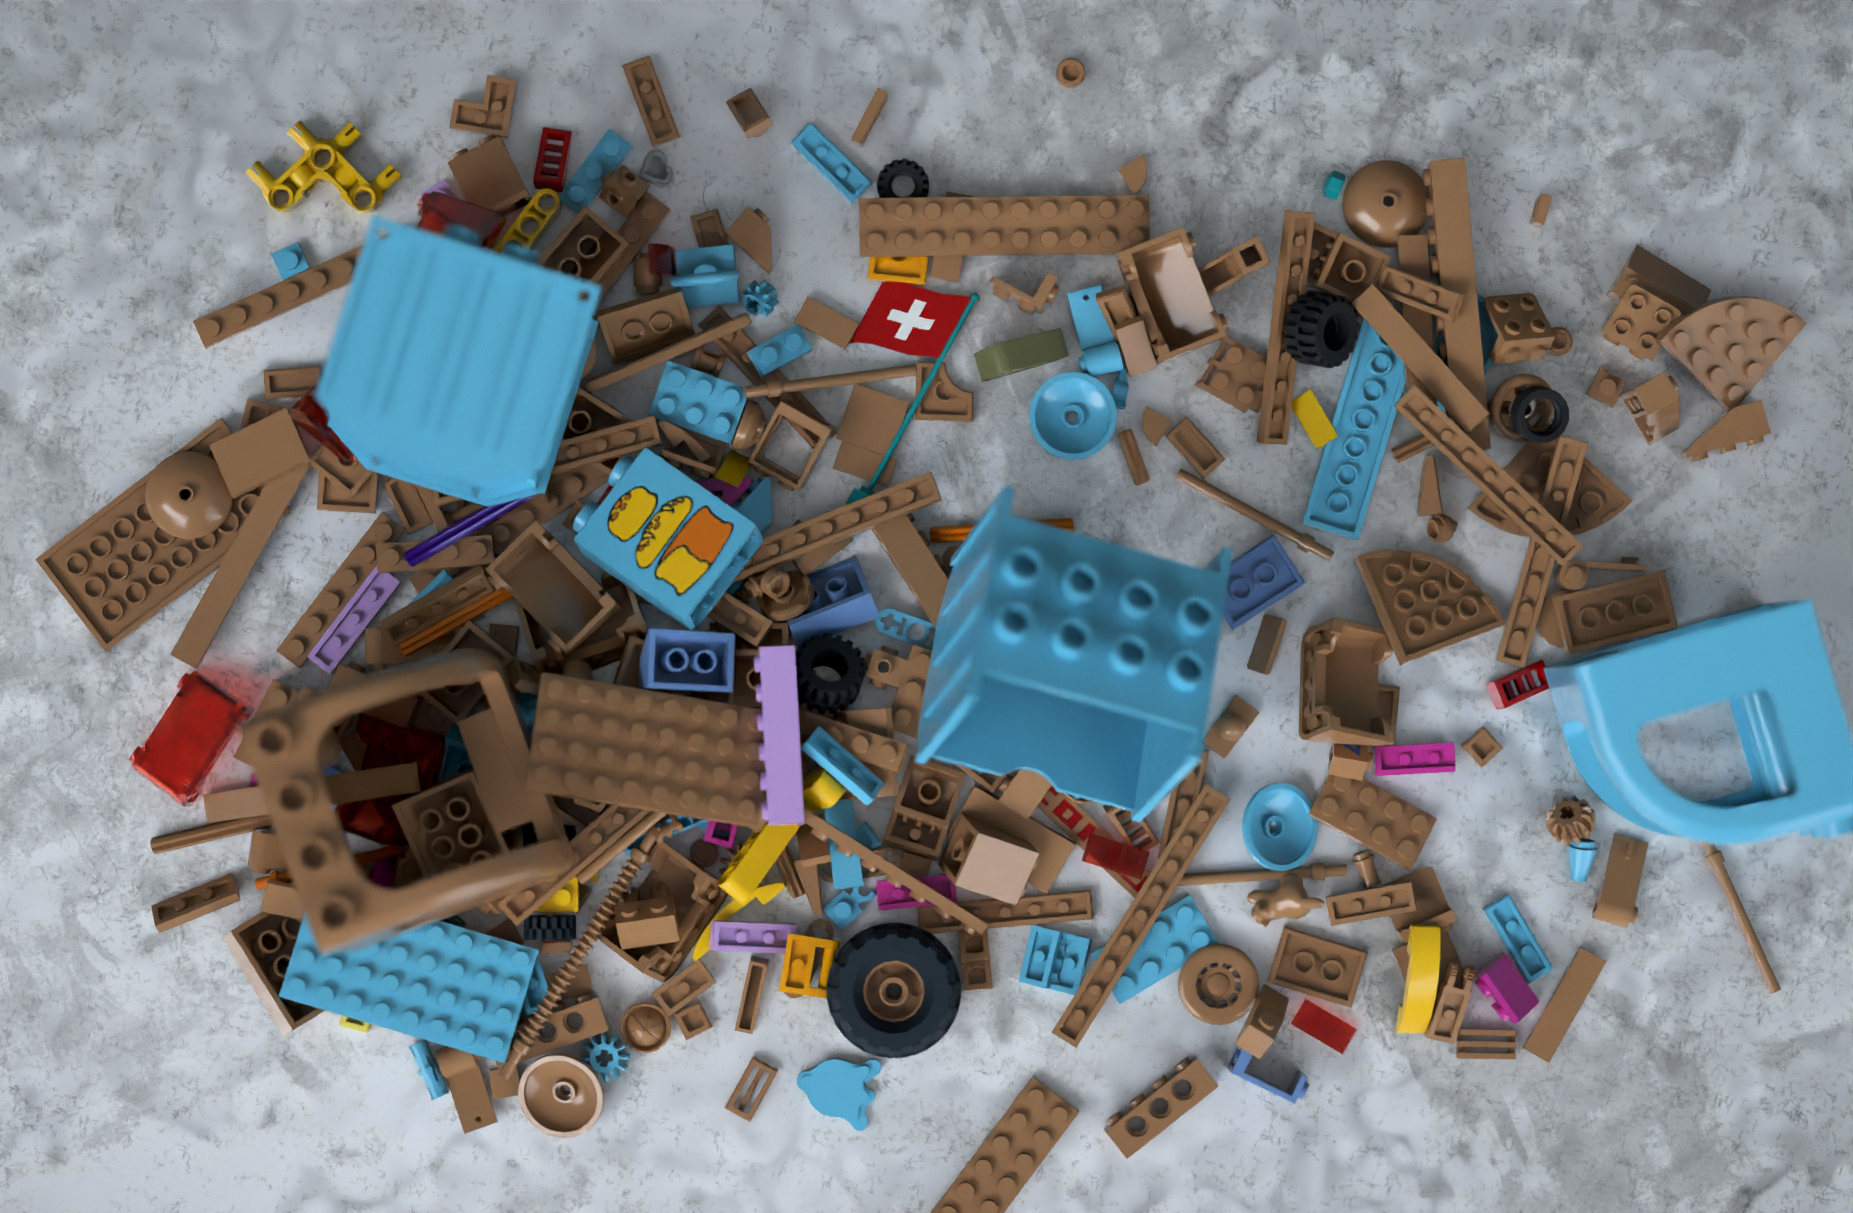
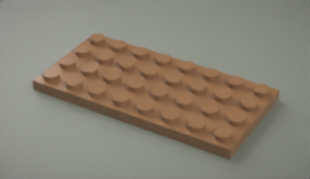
(126, 569)
(646, 750)

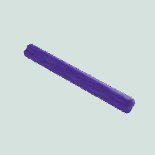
(459, 530)

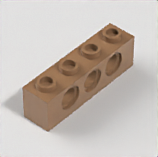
(594, 1023)
(1200, 1086)

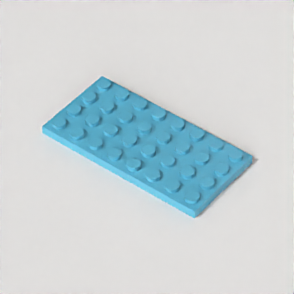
(426, 984)

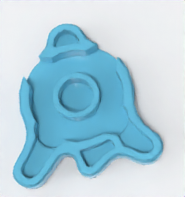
(840, 1089)

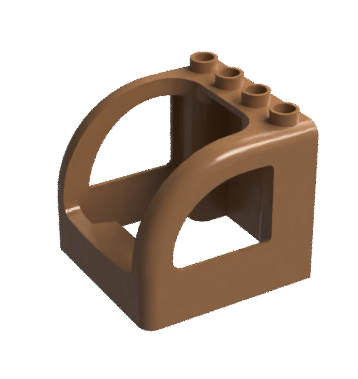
(340, 903)

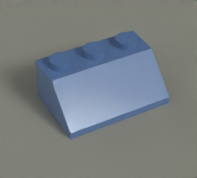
(838, 603)
(687, 661)

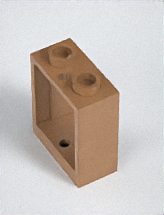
(805, 419)

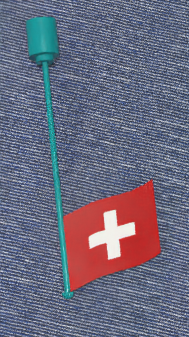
(916, 325)

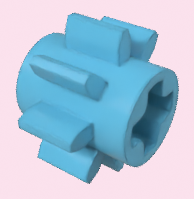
(760, 298)

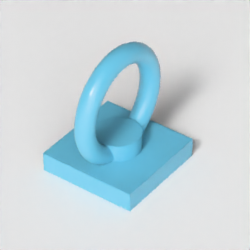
(707, 275)

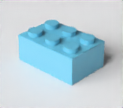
(699, 402)

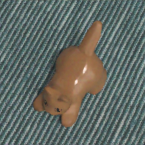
(1287, 901)

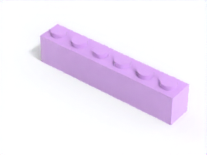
(781, 735)

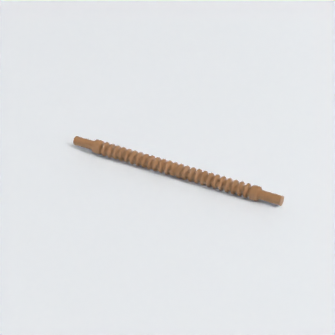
(522, 1045)

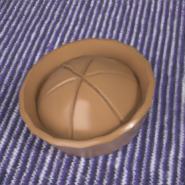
(645, 1027)

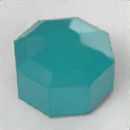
(1333, 185)

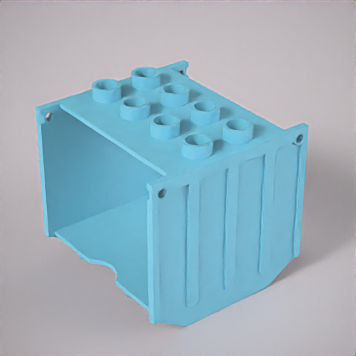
(457, 363)
(1072, 661)

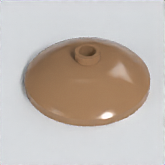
(1365, 207)
(209, 498)
(555, 1109)

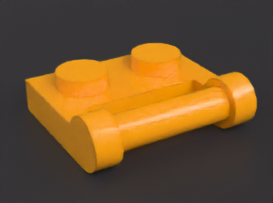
(799, 964)

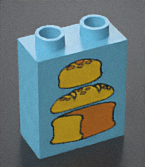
(666, 538)

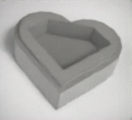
(656, 169)

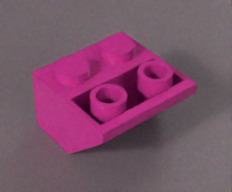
(1507, 989)

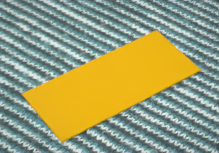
(1313, 419)
(733, 468)

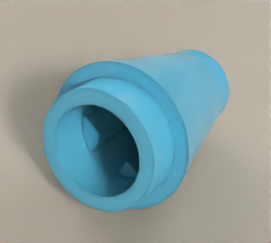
(1581, 859)

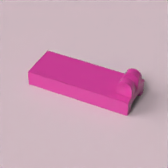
(1415, 759)
(891, 897)

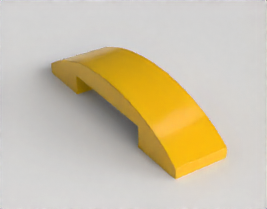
(763, 893)
(1421, 979)

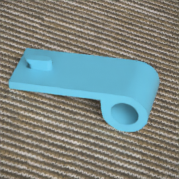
(1094, 335)

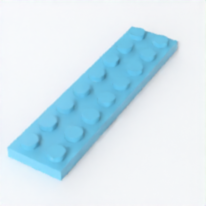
(1363, 428)

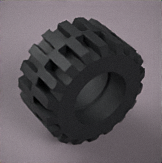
(1321, 329)
(838, 656)

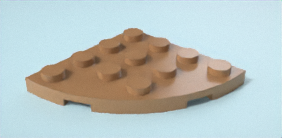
(1731, 343)
(1593, 503)
(1425, 602)

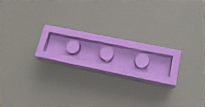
(353, 620)

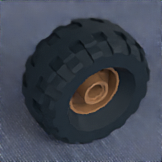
(900, 1023)

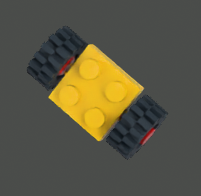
(552, 926)

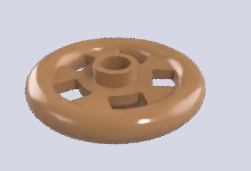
(1506, 392)

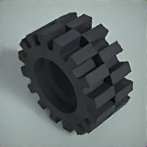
(902, 167)

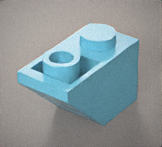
(758, 504)

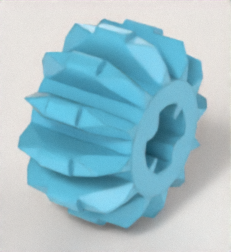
(598, 1050)

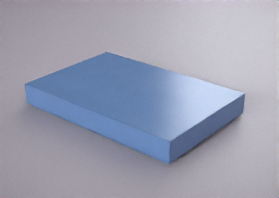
(1258, 581)

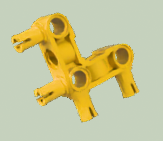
(308, 173)

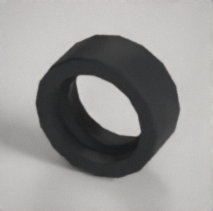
(1519, 406)

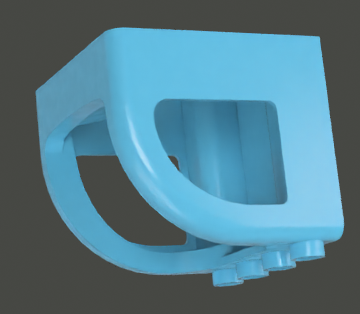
(1783, 707)

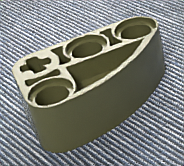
(1020, 354)

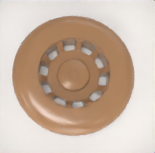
(1218, 984)

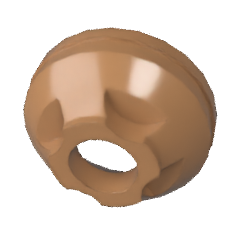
(749, 427)

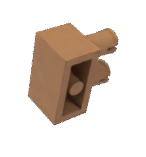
(648, 920)

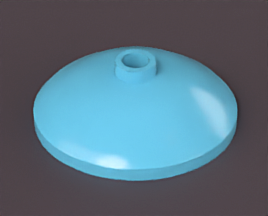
(1077, 394)
(1291, 830)

